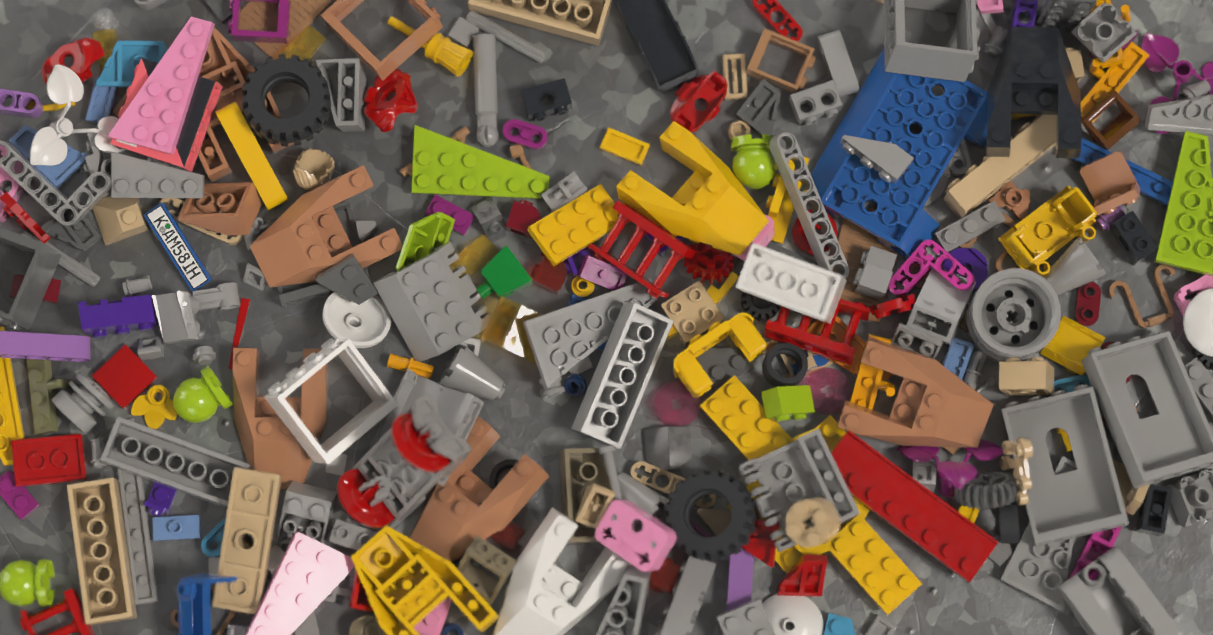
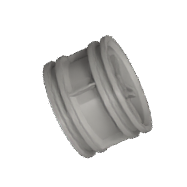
(1024, 286)

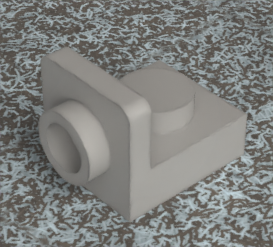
(925, 474)

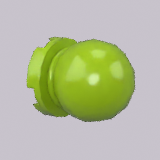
(754, 161)
(199, 398)
(25, 582)

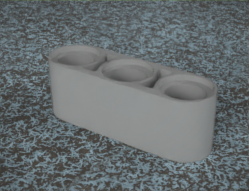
(838, 62)

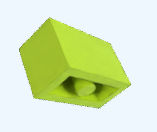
(788, 402)

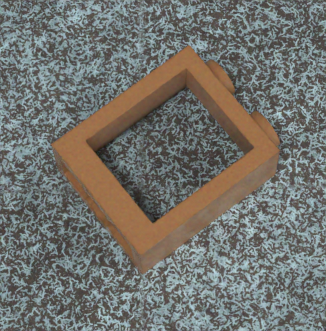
(785, 43)

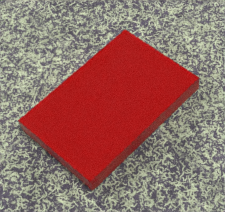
(48, 460)

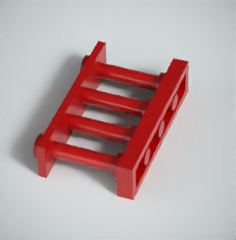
(660, 239)
(821, 343)
(70, 603)

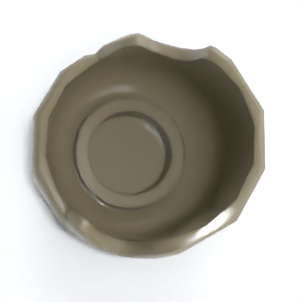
(366, 626)

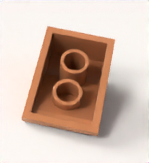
(224, 209)

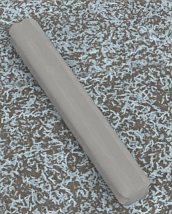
(506, 36)
(69, 263)

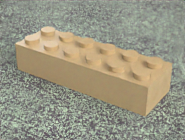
(567, 18)
(995, 172)
(101, 551)

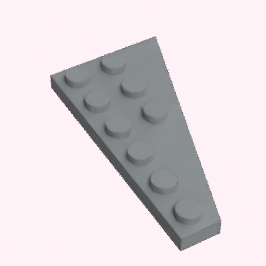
(577, 330)
(1041, 568)

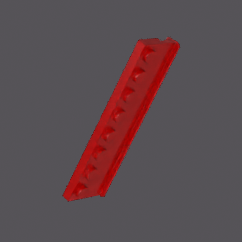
(912, 508)

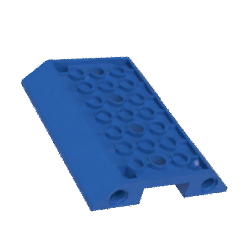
(884, 113)

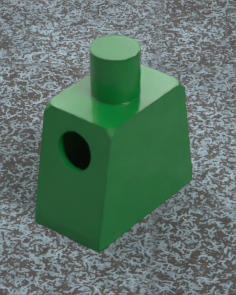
(503, 276)

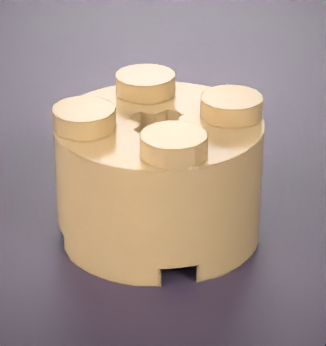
(823, 515)

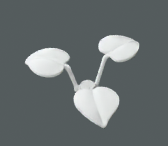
(47, 147)

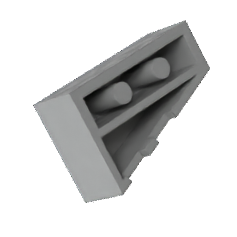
(347, 89)

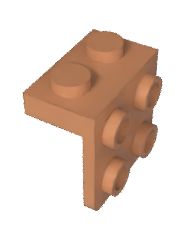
(1110, 182)

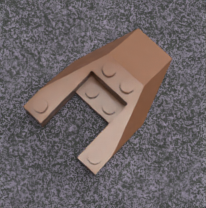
(230, 70)
(312, 239)
(929, 407)
(262, 433)
(468, 506)

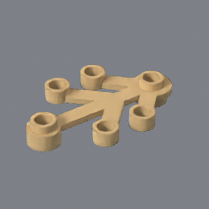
(1023, 451)

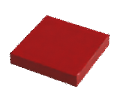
(124, 376)

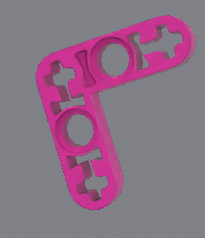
(926, 263)

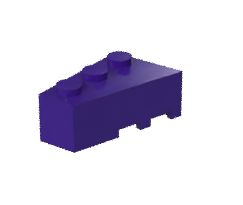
(118, 316)

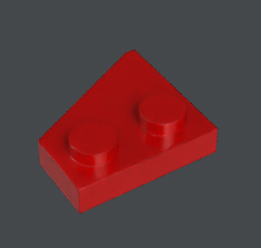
(24, 218)
(761, 542)
(805, 577)

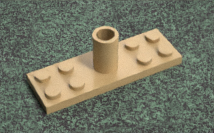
(252, 512)

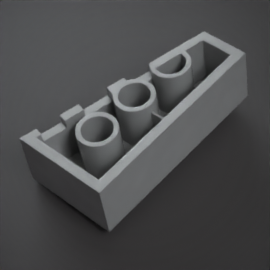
(687, 598)
(627, 605)

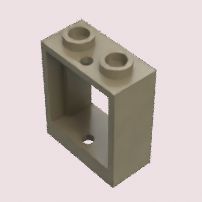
(499, 563)

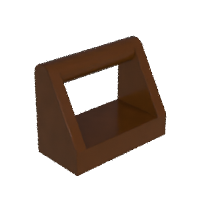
(1117, 128)

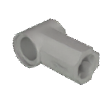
(222, 297)

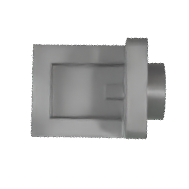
(489, 217)

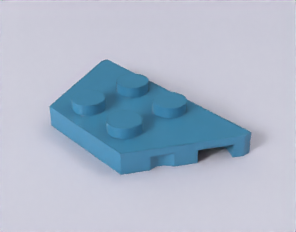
(124, 58)

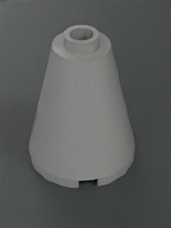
(1074, 268)
(472, 376)
(642, 496)

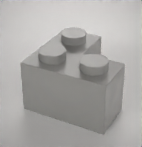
(875, 274)

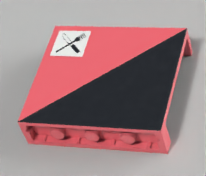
(195, 123)

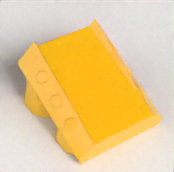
(1071, 345)

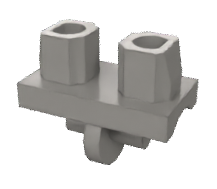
(564, 192)

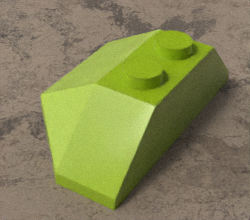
(424, 238)

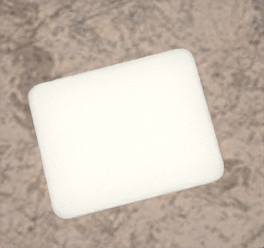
(337, 465)

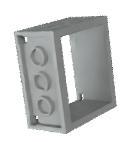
(927, 59)

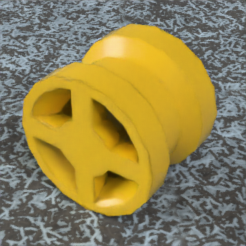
(969, 513)

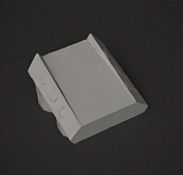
(1104, 32)
(177, 316)
(1193, 498)

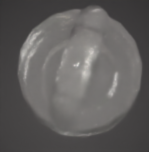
(104, 18)

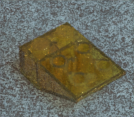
(508, 331)

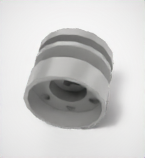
(83, 402)

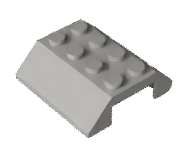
(433, 303)
(795, 474)

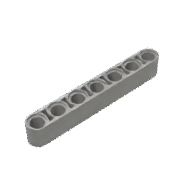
(800, 199)

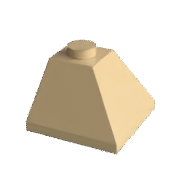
(119, 218)

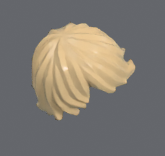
(313, 169)

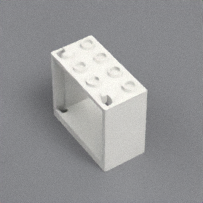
(791, 283)
(382, 400)

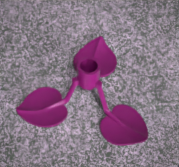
(1162, 54)
(952, 473)

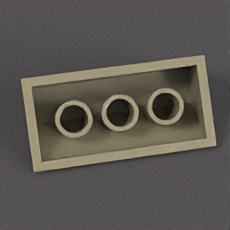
(577, 471)

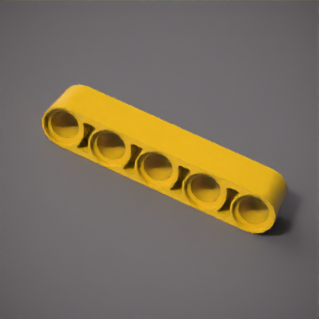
(251, 155)

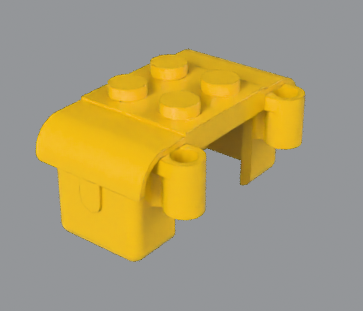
(1049, 229)
(742, 333)

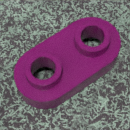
(525, 135)

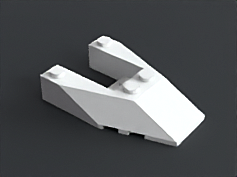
(547, 598)

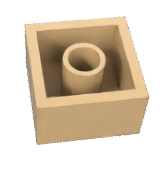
(1026, 377)

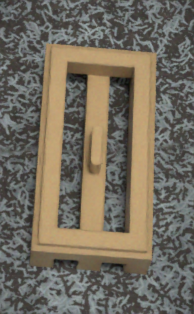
(744, 95)

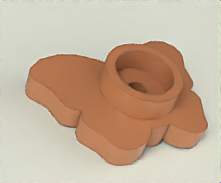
(1004, 199)

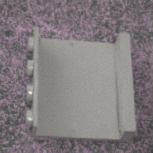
(453, 407)

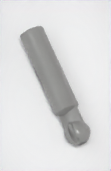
(485, 88)

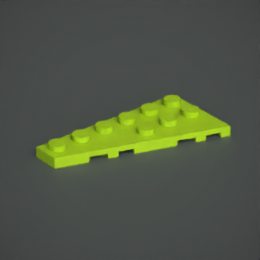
(458, 169)
(1188, 220)

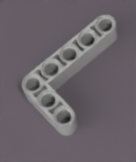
(46, 187)

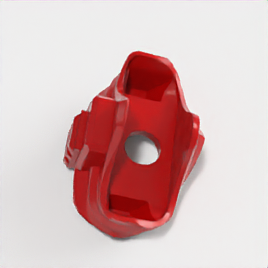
(84, 52)
(708, 87)
(384, 105)

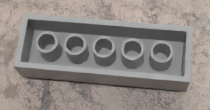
(622, 374)
(171, 461)

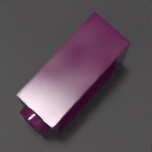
(280, 36)

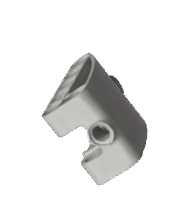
(1117, 601)

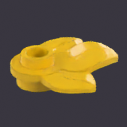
(154, 411)

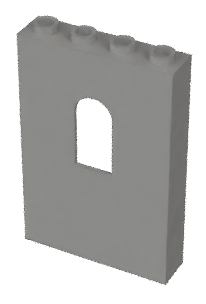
(1162, 444)
(1076, 500)

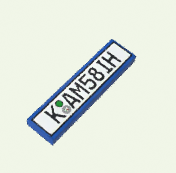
(178, 247)

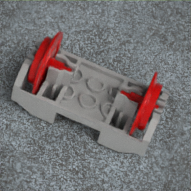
(401, 467)

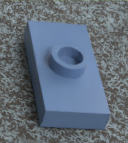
(100, 103)
(958, 356)
(176, 528)

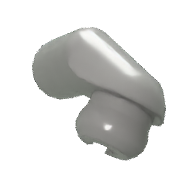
(249, 239)

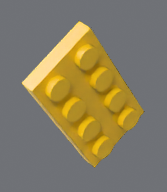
(575, 225)

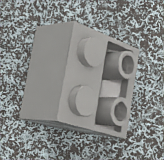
(916, 341)

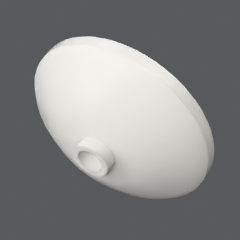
(369, 318)
(1199, 322)
(794, 609)

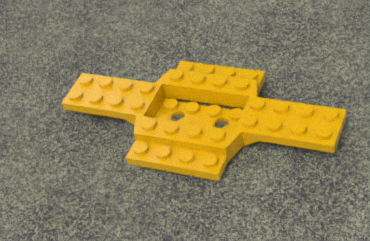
(856, 543)

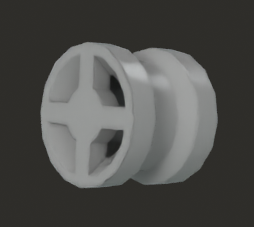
(554, 389)

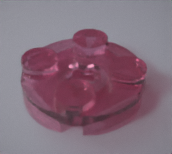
(837, 382)
(678, 417)

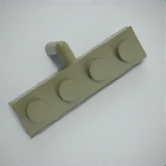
(42, 393)

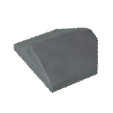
(668, 446)

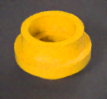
(582, 292)

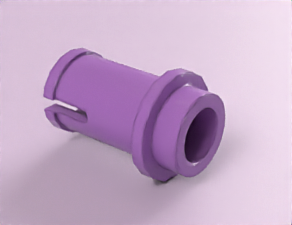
(1104, 221)

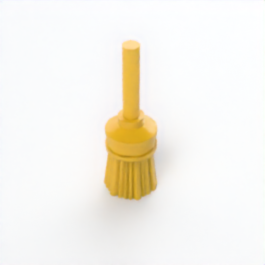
(440, 49)

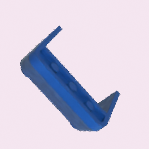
(196, 602)

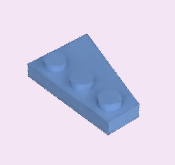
(58, 173)

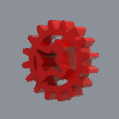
(709, 263)

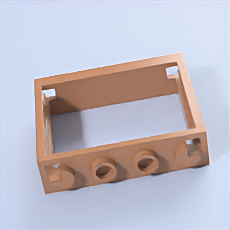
(382, 69)

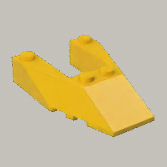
(709, 205)
(411, 581)

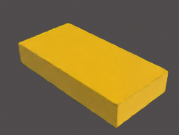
(624, 146)

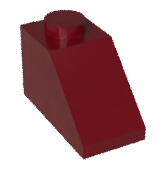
(521, 217)

